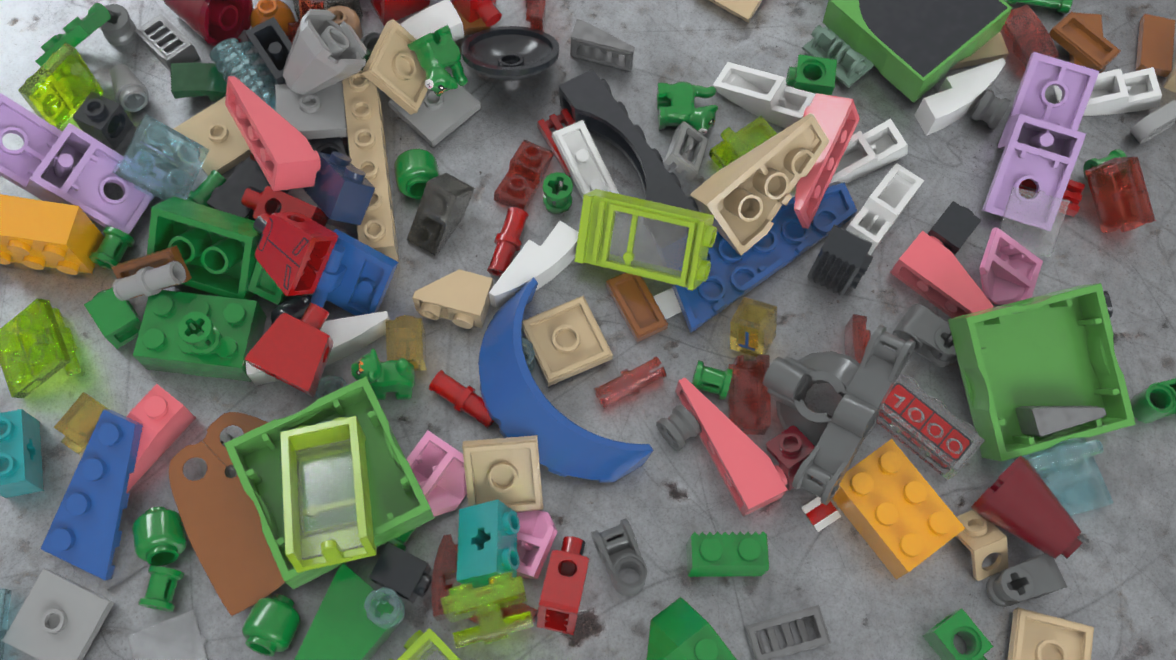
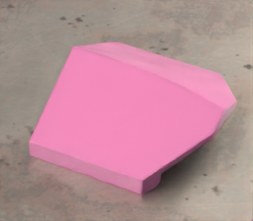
(1008, 269)
(439, 473)
(534, 541)

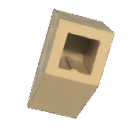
(456, 297)

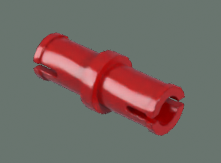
(507, 241)
(462, 398)

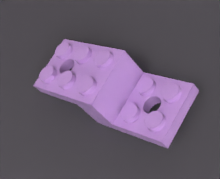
(1042, 136)
(66, 168)

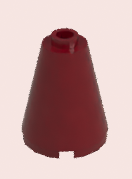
(214, 18)
(1029, 510)

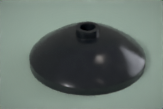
(510, 52)

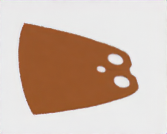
(224, 520)

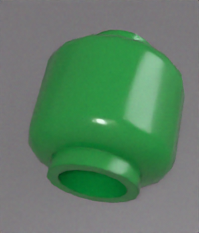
(413, 171)
(159, 536)
(271, 625)

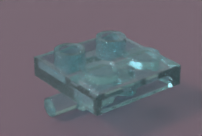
(161, 160)
(1073, 474)

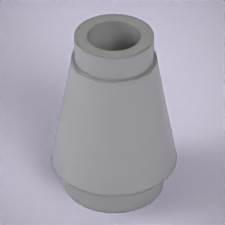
(128, 89)

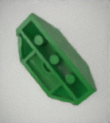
(684, 635)

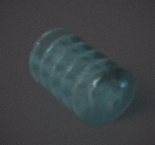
(233, 61)

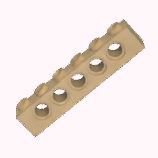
(369, 154)

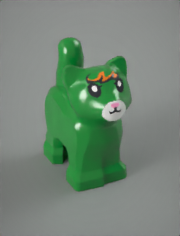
(435, 54)
(677, 105)
(385, 376)

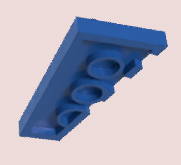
(92, 507)

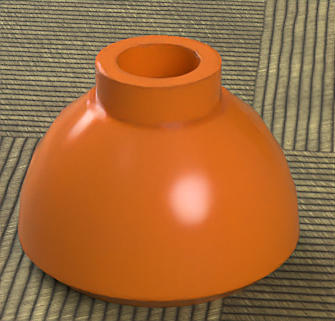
(268, 9)

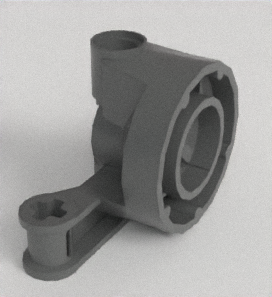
(863, 394)

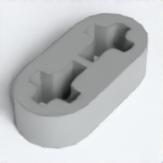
(1155, 123)

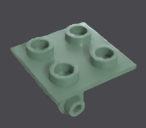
(850, 64)

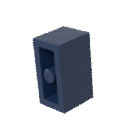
(341, 189)

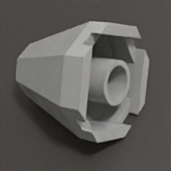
(322, 53)

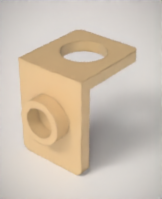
(983, 539)

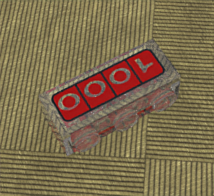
(928, 428)

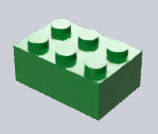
(212, 243)
(163, 350)

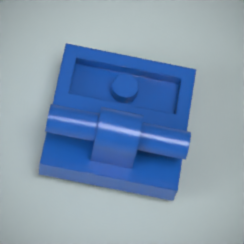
(354, 277)

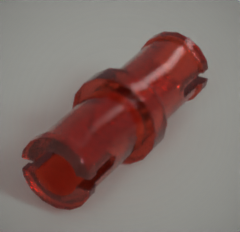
(630, 382)

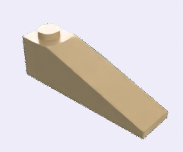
(758, 183)

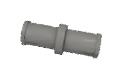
(149, 281)

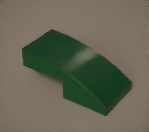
(196, 80)

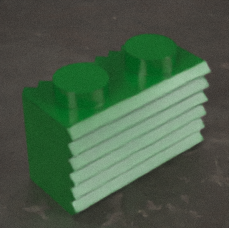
(727, 554)

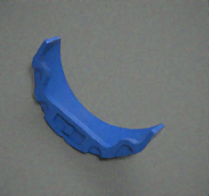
(523, 410)

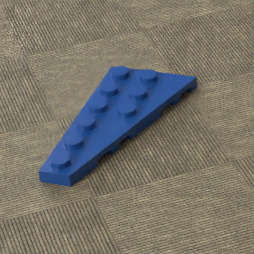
(736, 275)

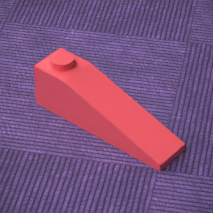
(838, 120)
(276, 144)
(939, 277)
(162, 423)
(741, 463)

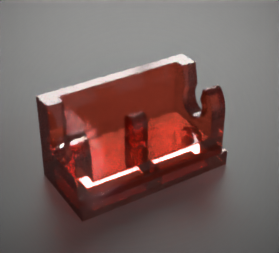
(1120, 194)
(748, 396)

